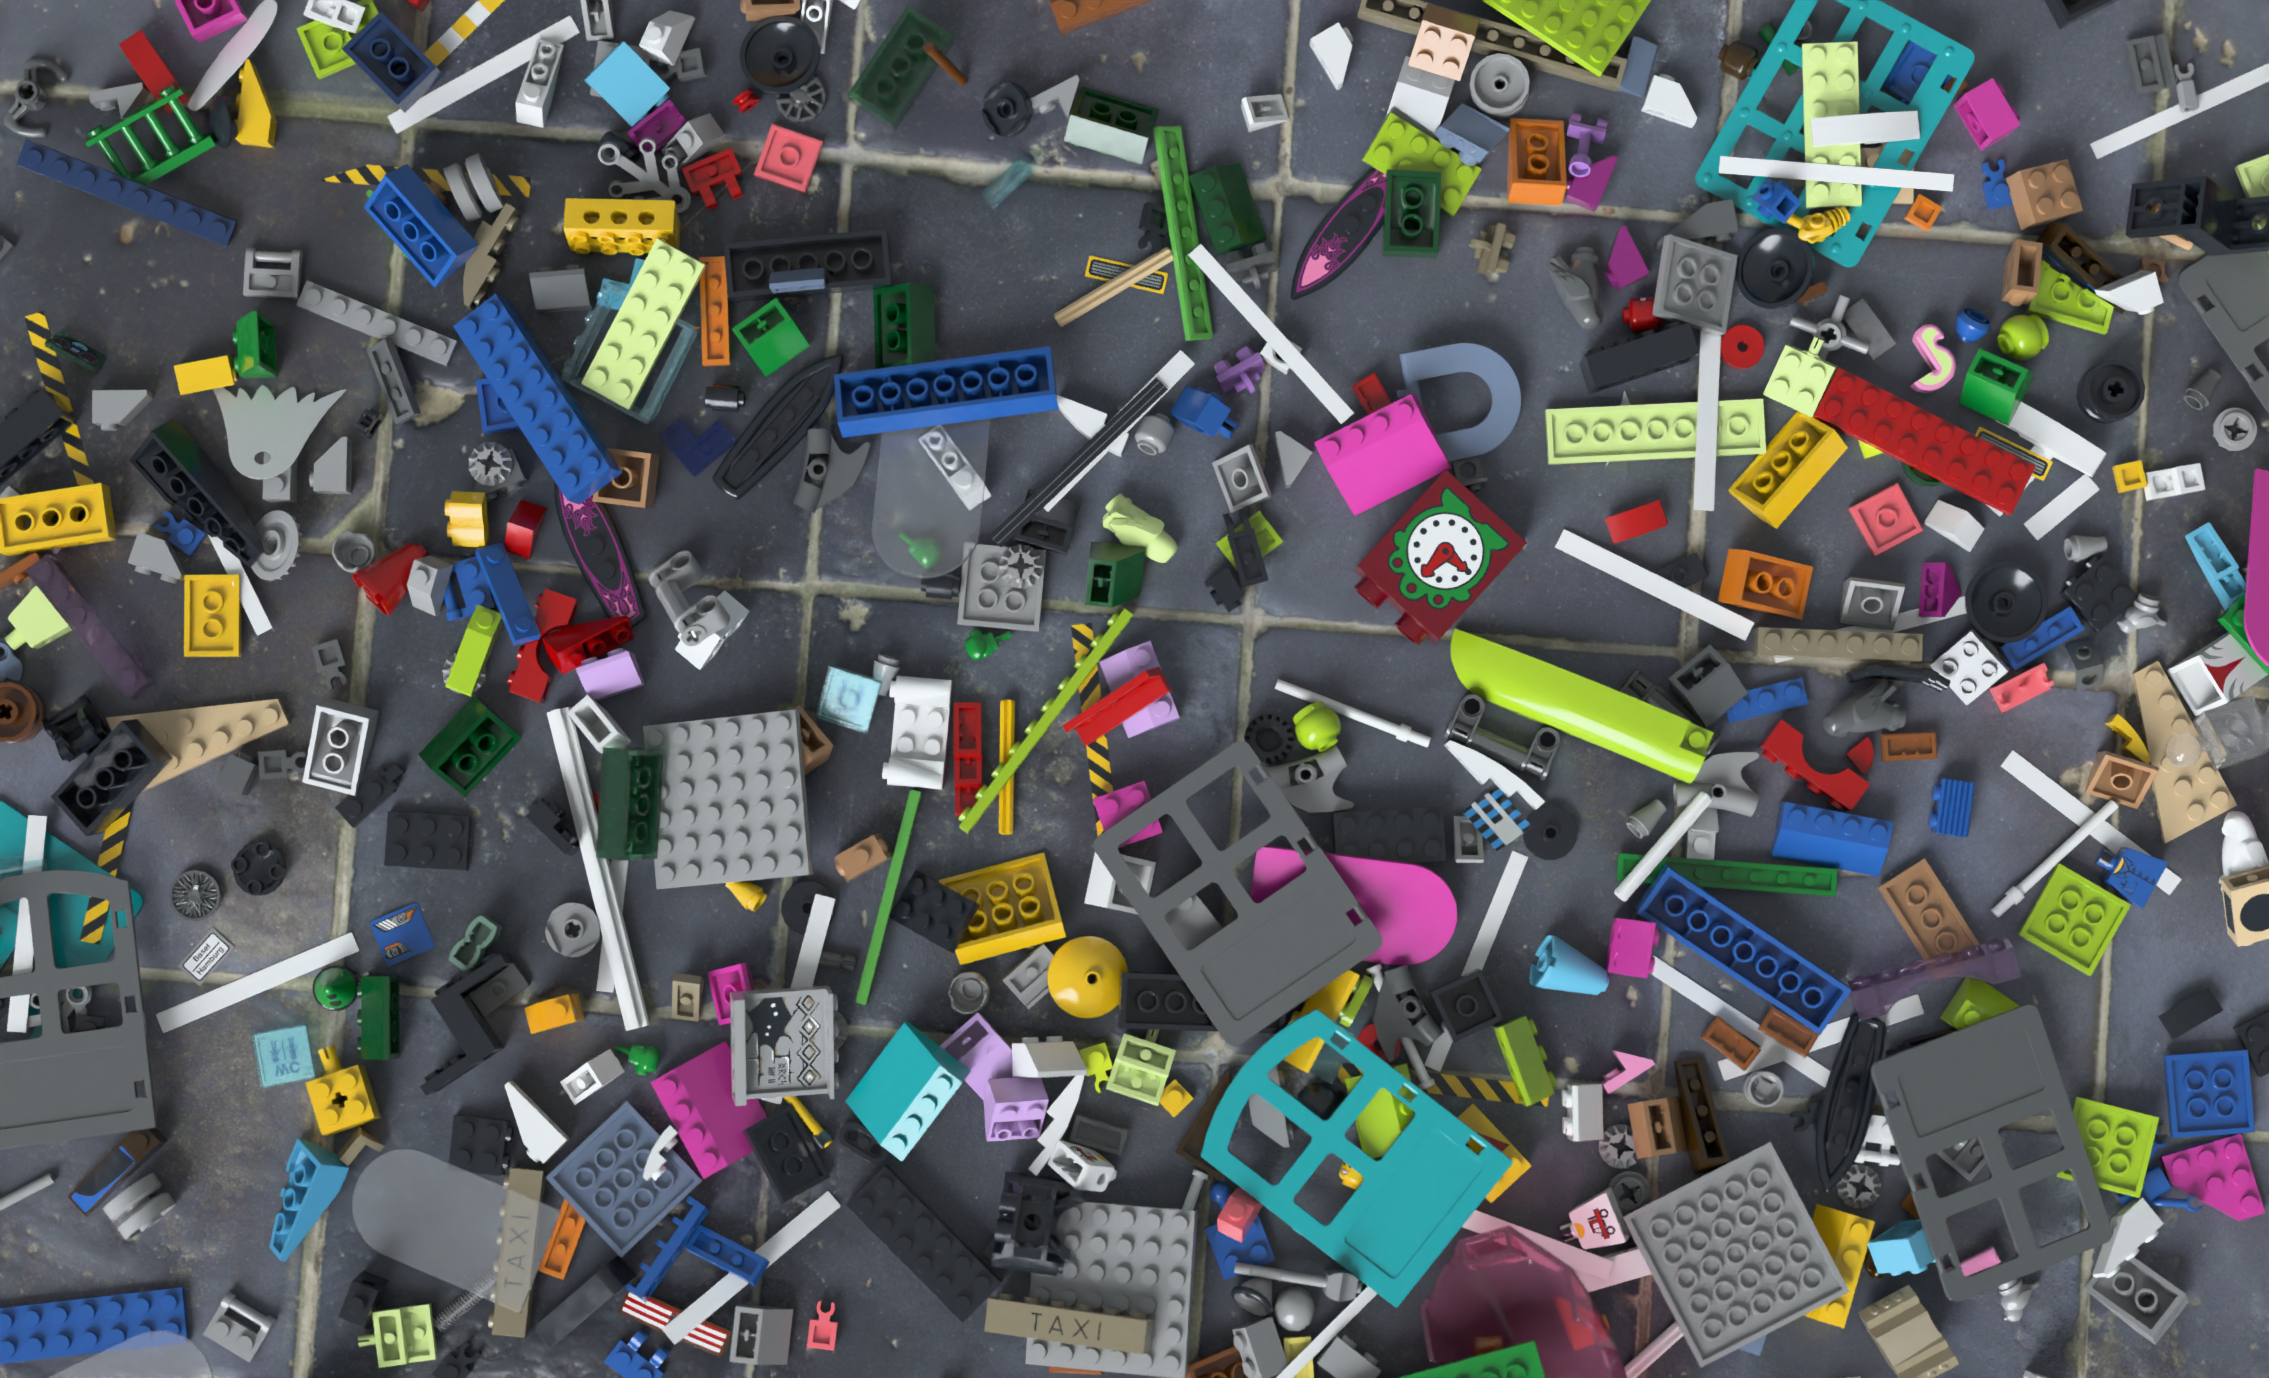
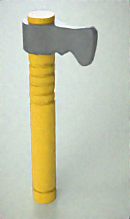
(821, 1136)

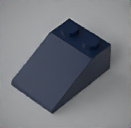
(392, 62)

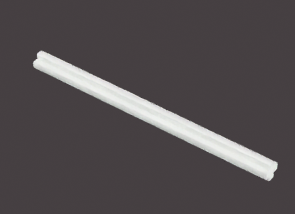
(598, 870)

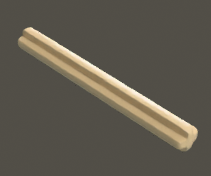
(1114, 286)

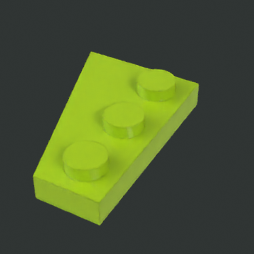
(2069, 303)

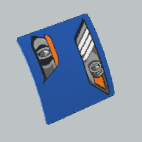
(402, 934)

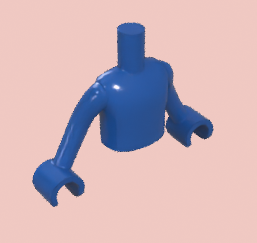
(2155, 1185)

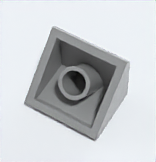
(1242, 479)
(1870, 603)

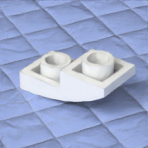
(655, 1163)

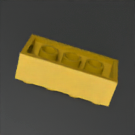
(1788, 469)
(1330, 1002)
(1846, 1242)

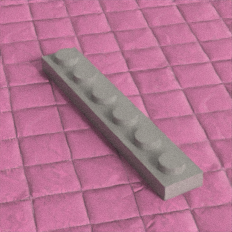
(377, 323)

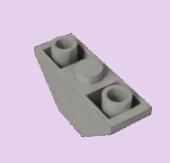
(1268, 1118)

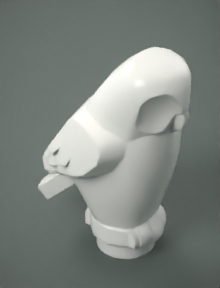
(2241, 846)

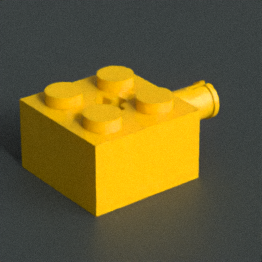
(327, 1092)

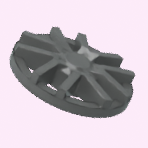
(801, 100)

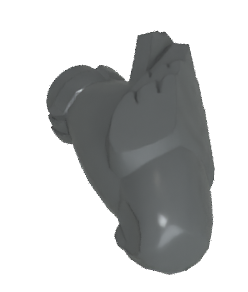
(1579, 286)
(1866, 711)

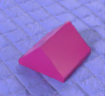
(728, 980)

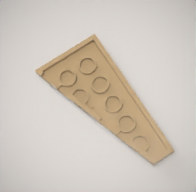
(207, 732)
(2186, 794)

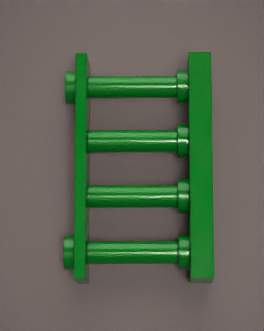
(174, 154)

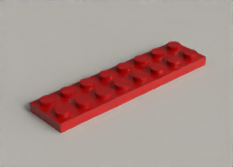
(1924, 441)

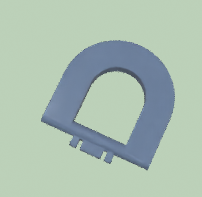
(1492, 369)

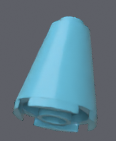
(1566, 969)

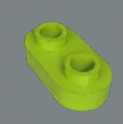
(1360, 992)

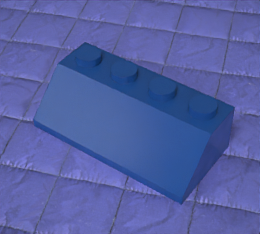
(420, 225)
(1831, 838)

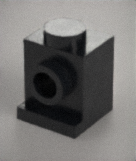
(1225, 590)

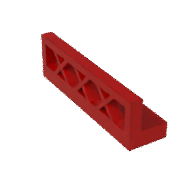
(1119, 705)

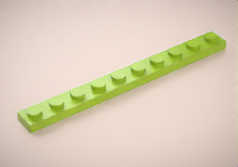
(1038, 728)

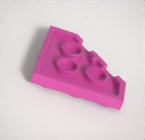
(2217, 1175)

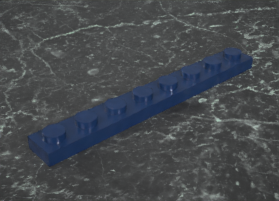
(126, 192)

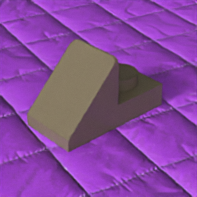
(687, 996)

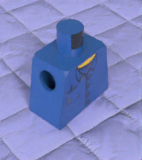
(2131, 874)

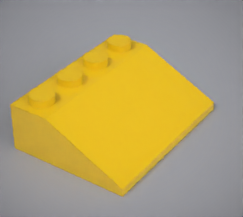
(1014, 908)

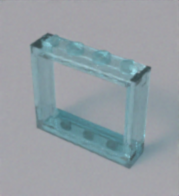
(585, 341)

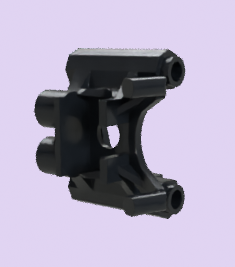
(1025, 1249)

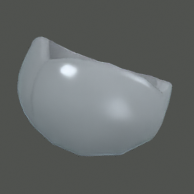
(353, 551)
(969, 992)
(1293, 1308)

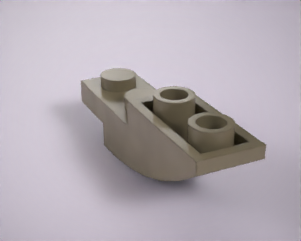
(481, 266)

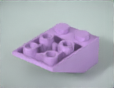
(981, 1051)

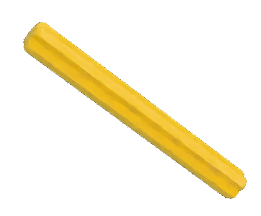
(1006, 796)

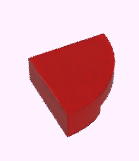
(1861, 755)

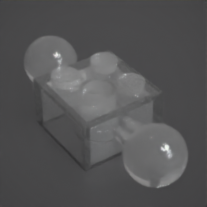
(2226, 733)

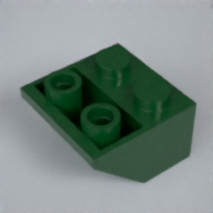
(1113, 574)

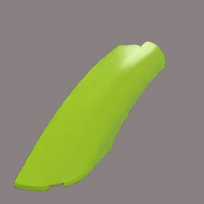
(1579, 706)

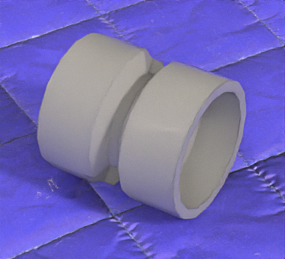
(1762, 1088)

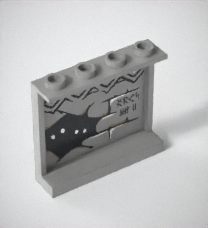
(783, 1043)

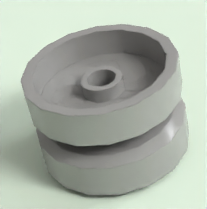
(1506, 71)
(471, 188)
(141, 1209)

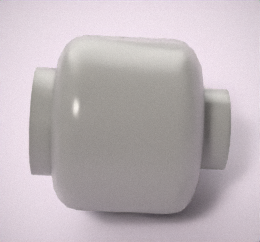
(1154, 434)

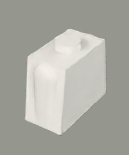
(598, 724)

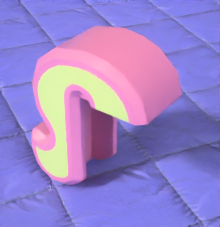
(1937, 357)

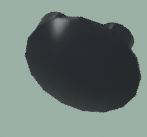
(220, 121)
(259, 868)
(1321, 1098)

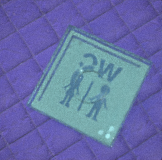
(848, 699)
(284, 1056)

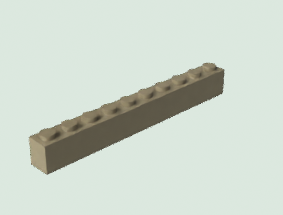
(1494, 39)

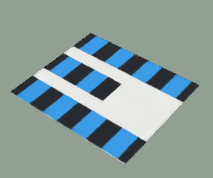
(1497, 819)

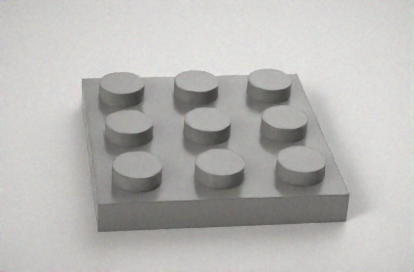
(1694, 284)
(991, 601)

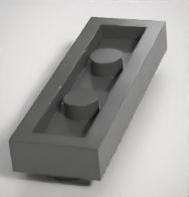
(393, 381)

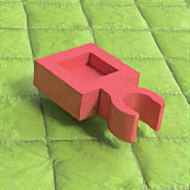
(823, 1331)

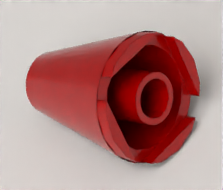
(388, 577)

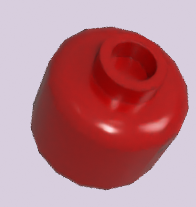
(1640, 316)

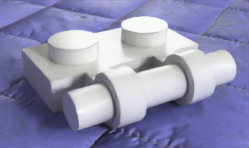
(1878, 1133)

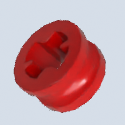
(746, 100)

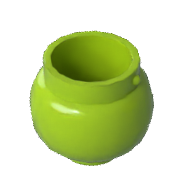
(2022, 337)
(1317, 727)

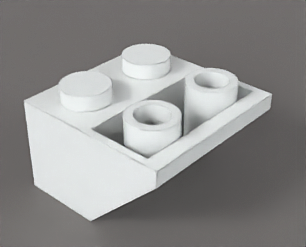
(1584, 1111)

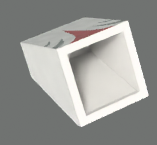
(2215, 674)

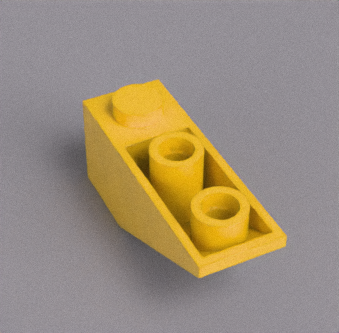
(256, 118)

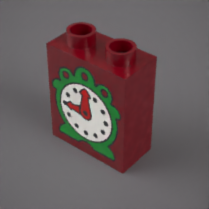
(1437, 559)

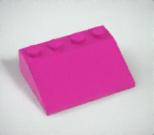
(1383, 454)
(704, 1112)

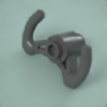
(31, 96)

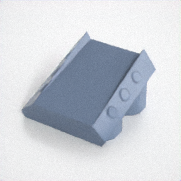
(1471, 134)

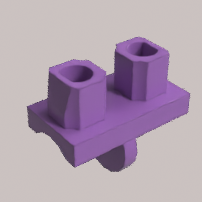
(1242, 374)

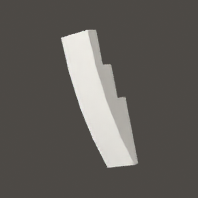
(1864, 128)
(2056, 439)
(1484, 768)
(1062, 1112)

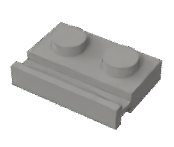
(1029, 977)

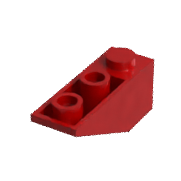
(586, 640)

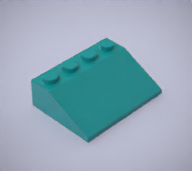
(906, 1090)

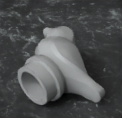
(2141, 615)
(2015, 1297)

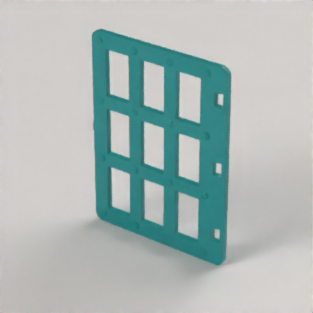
(1928, 101)

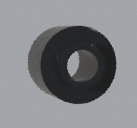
(725, 398)
(942, 586)

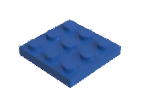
(2209, 1093)

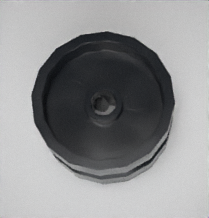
(2125, 384)

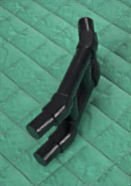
(1876, 670)

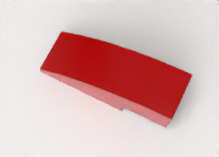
(150, 66)

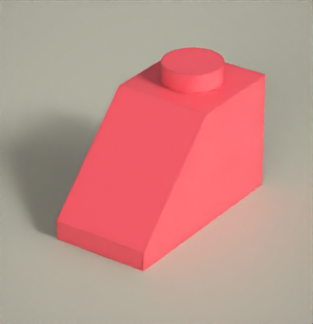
(1238, 1214)

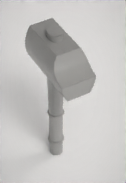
(1335, 1283)

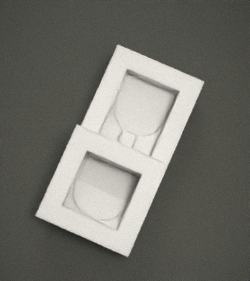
(335, 13)
(2174, 481)

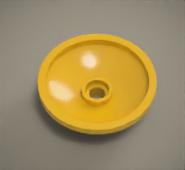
(1069, 974)

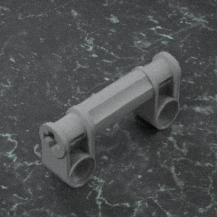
(703, 617)

